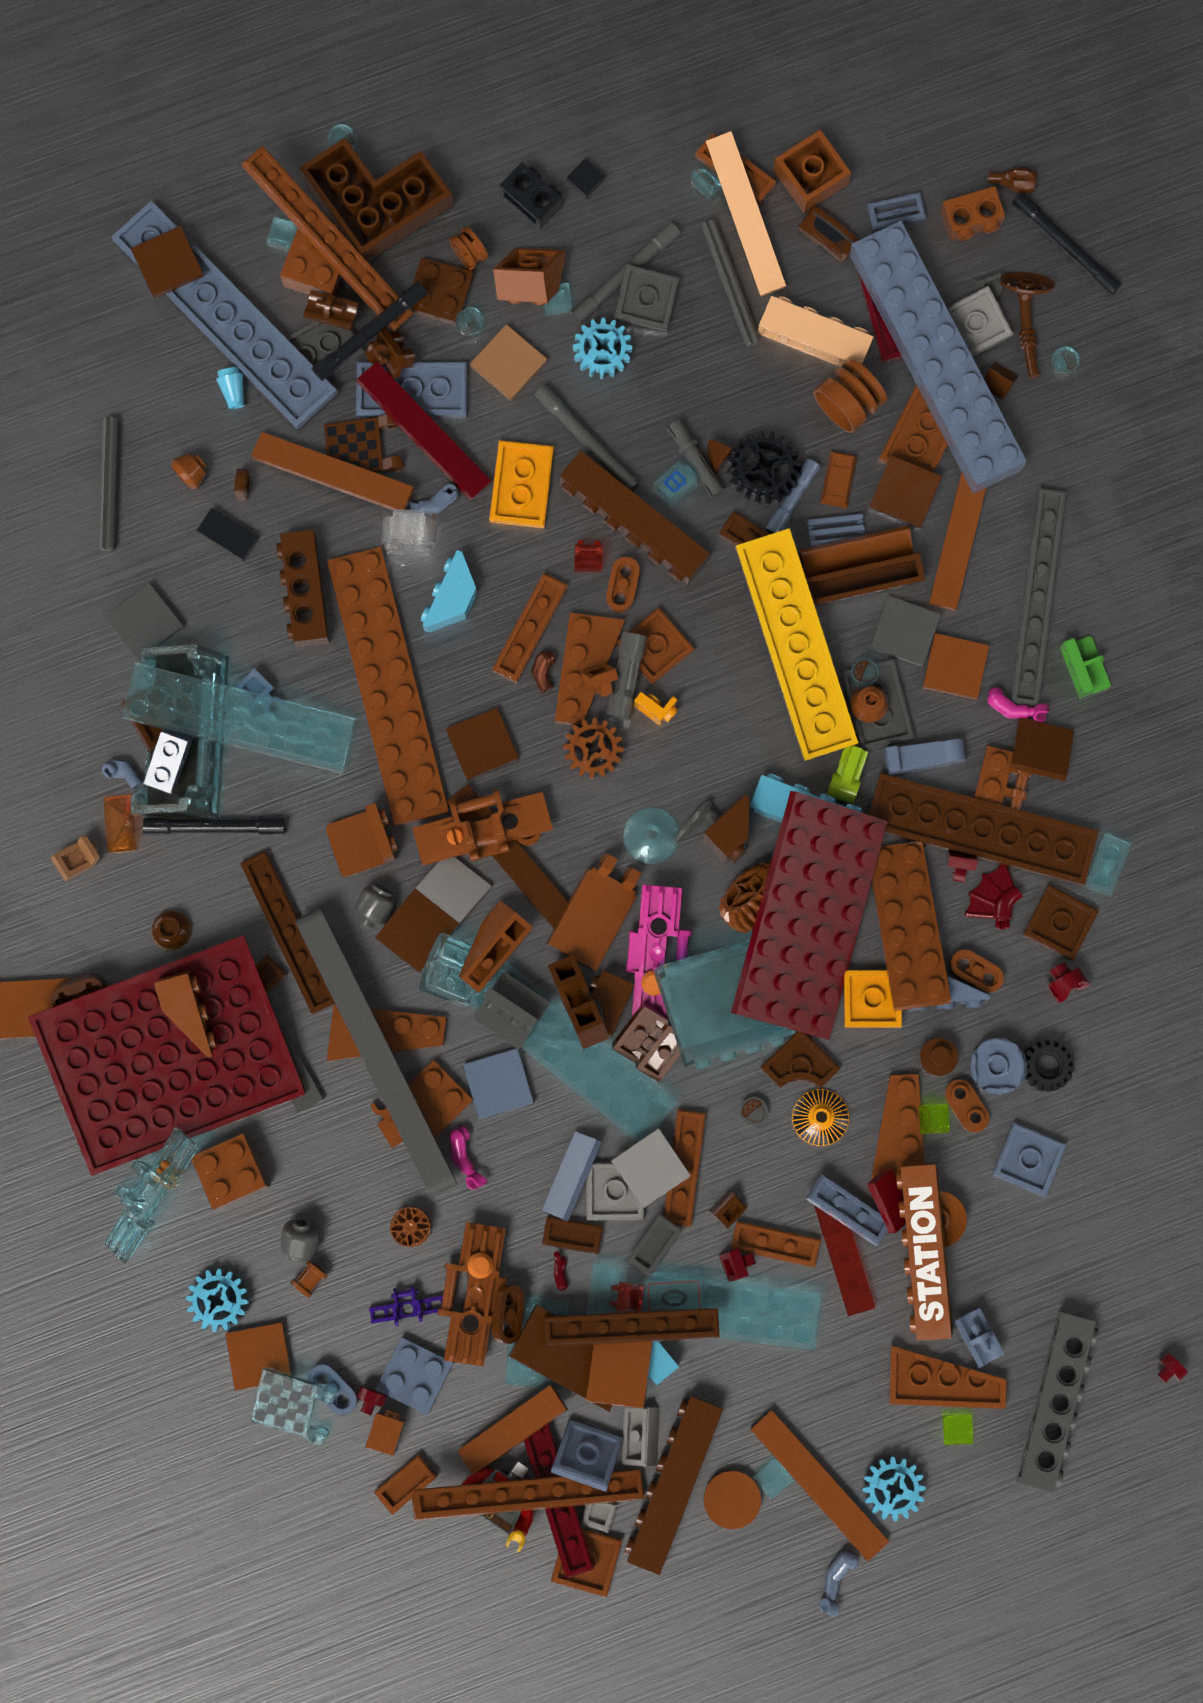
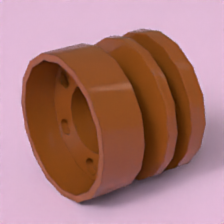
(850, 395)

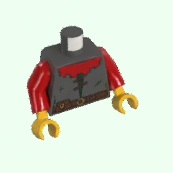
(516, 1521)

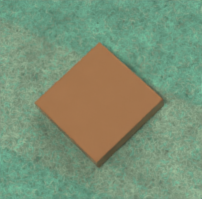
(508, 362)

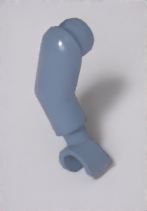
(438, 502)
(832, 1580)

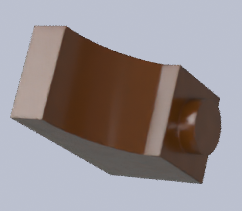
(612, 995)

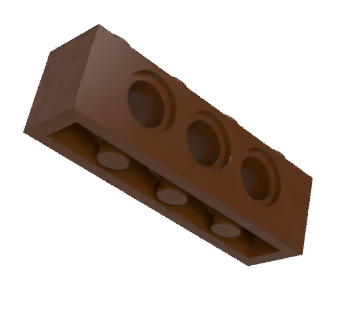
(303, 545)

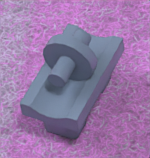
(979, 1337)

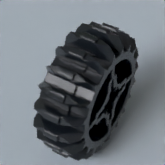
(774, 462)

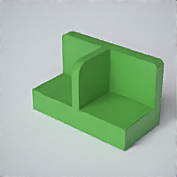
(1085, 666)

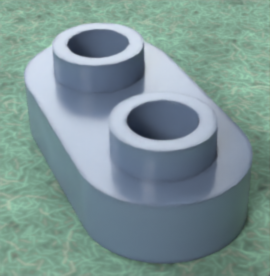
(343, 1388)

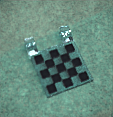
(288, 1404)

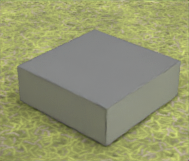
(599, 1516)

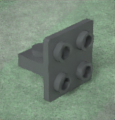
(511, 1010)

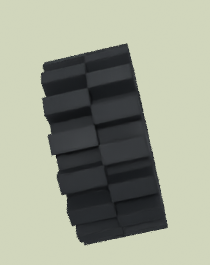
(1064, 1060)

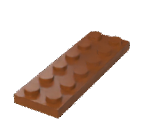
(909, 928)

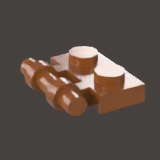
(994, 779)

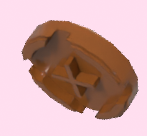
(732, 1499)

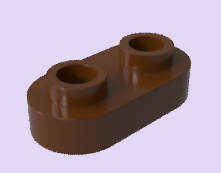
(508, 1314)

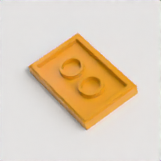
(521, 484)

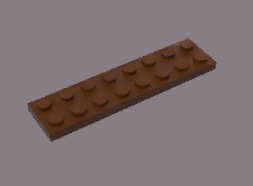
(984, 829)

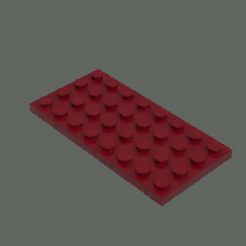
(809, 915)

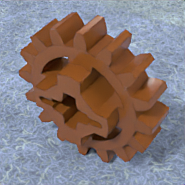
(605, 754)

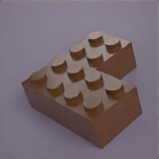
(371, 211)

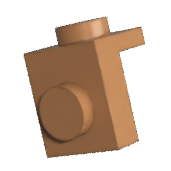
(76, 858)

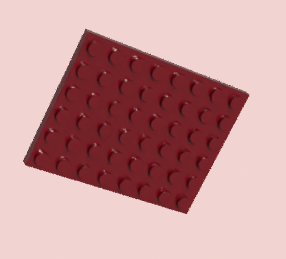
(137, 1076)

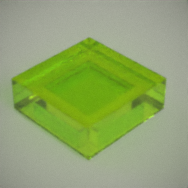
(934, 1119)
(957, 1429)

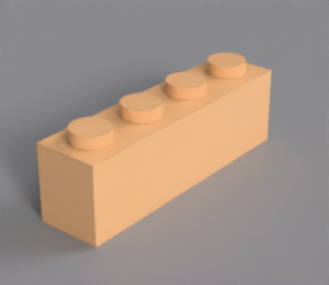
(813, 333)

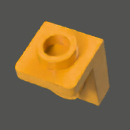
(651, 708)

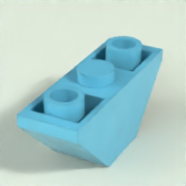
(452, 596)

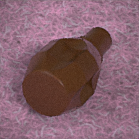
(1016, 179)

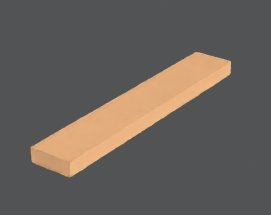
(746, 214)

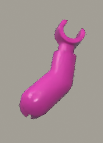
(1013, 711)
(459, 1156)

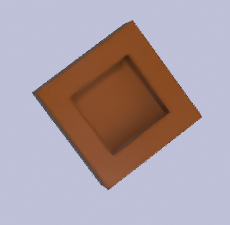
(600, 679)

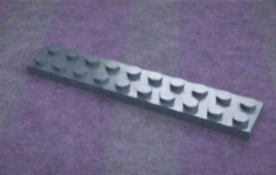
(237, 327)

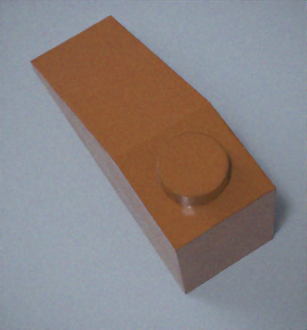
(493, 945)

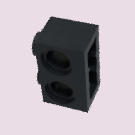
(525, 199)

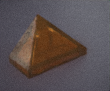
(119, 824)

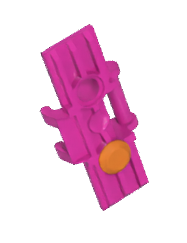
(648, 947)

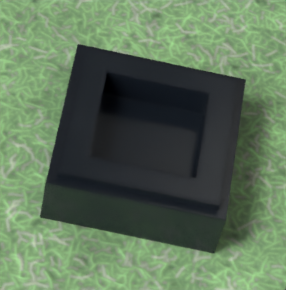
(585, 178)

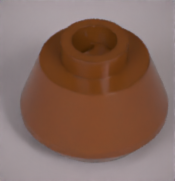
(189, 470)
(864, 709)

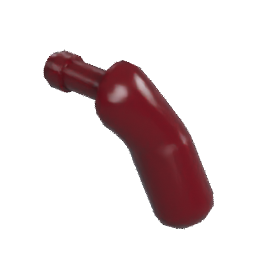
(559, 1269)

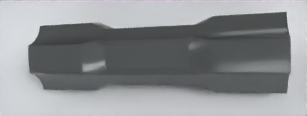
(630, 657)

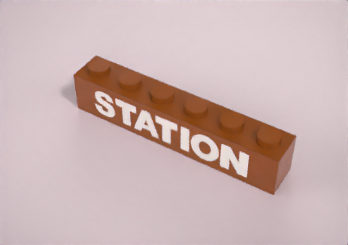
(926, 1251)

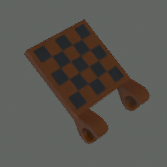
(360, 443)

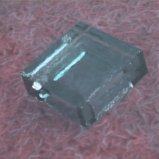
(281, 234)
(773, 1478)

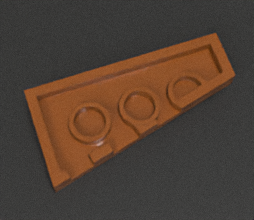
(587, 645)
(900, 1126)

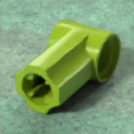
(846, 781)

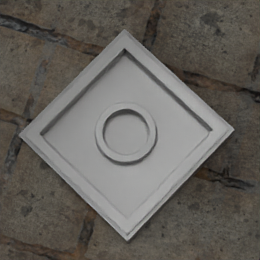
(980, 321)
(650, 1168)
(610, 1196)

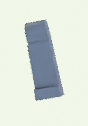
(923, 756)

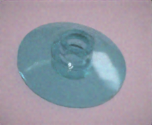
(649, 850)

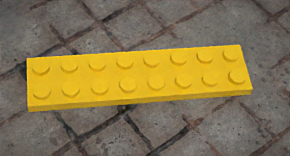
(796, 644)

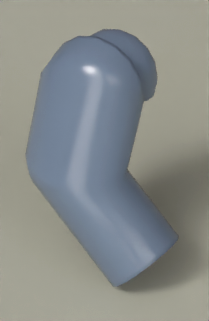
(124, 770)

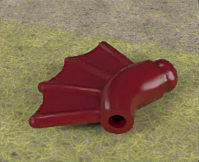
(994, 898)

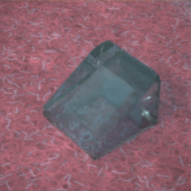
(705, 183)

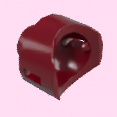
(1065, 981)

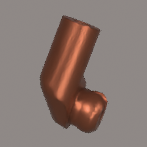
(540, 669)

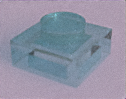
(560, 302)

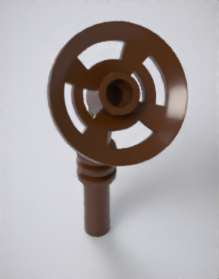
(1025, 292)

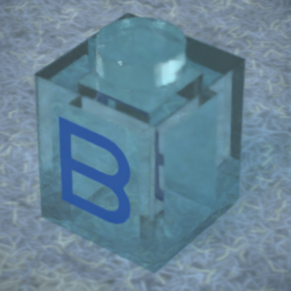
(676, 484)

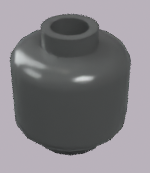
(375, 905)
(299, 1239)

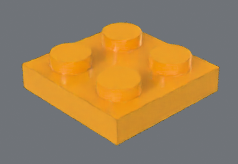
(869, 1000)

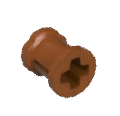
(309, 1279)

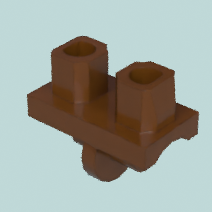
(331, 310)
(389, 352)

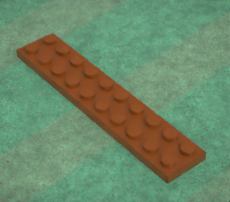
(388, 687)

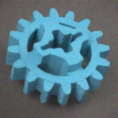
(595, 338)
(206, 1294)
(905, 1493)

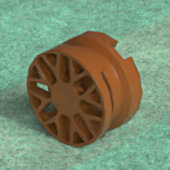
(468, 248)
(410, 1227)

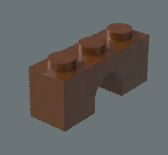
(578, 1001)

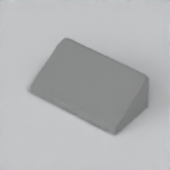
(640, 1436)

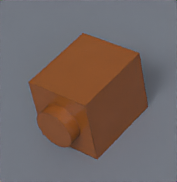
(385, 1432)

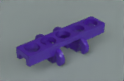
(414, 1303)

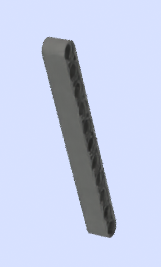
(376, 1053)

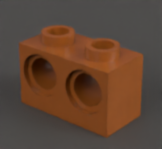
(969, 208)

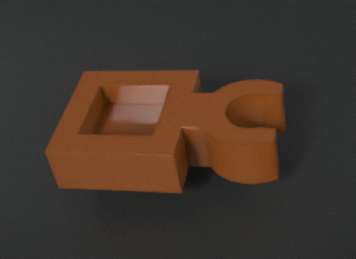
(387, 1126)

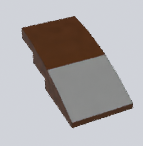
(434, 907)

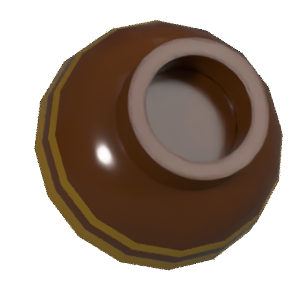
(171, 930)

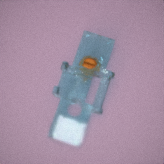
(148, 1193)

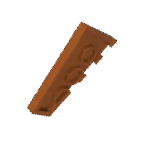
(400, 1029)
(933, 1382)

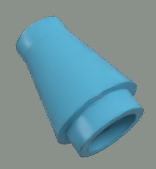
(231, 385)

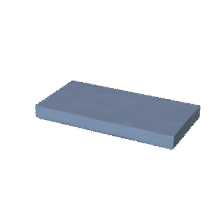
(434, 386)

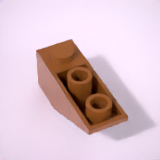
(181, 1005)

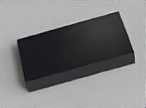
(227, 534)

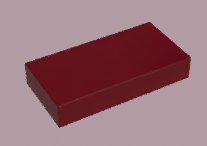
(887, 1198)

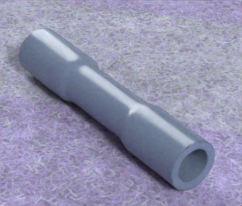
(784, 511)

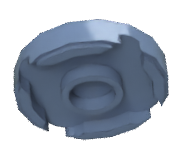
(998, 1066)

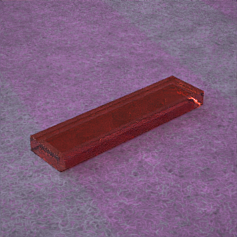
(845, 1264)

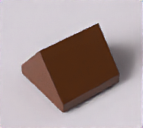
(999, 380)
(718, 454)
(728, 1209)

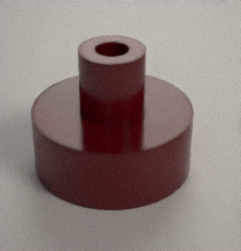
(1171, 1368)
(371, 1399)

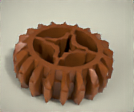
(743, 898)

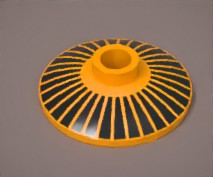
(805, 1119)

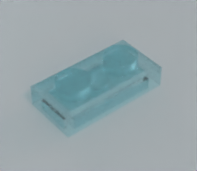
(1107, 865)

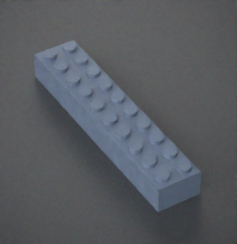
(937, 357)

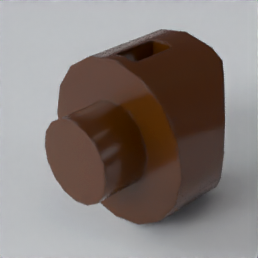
(938, 1057)

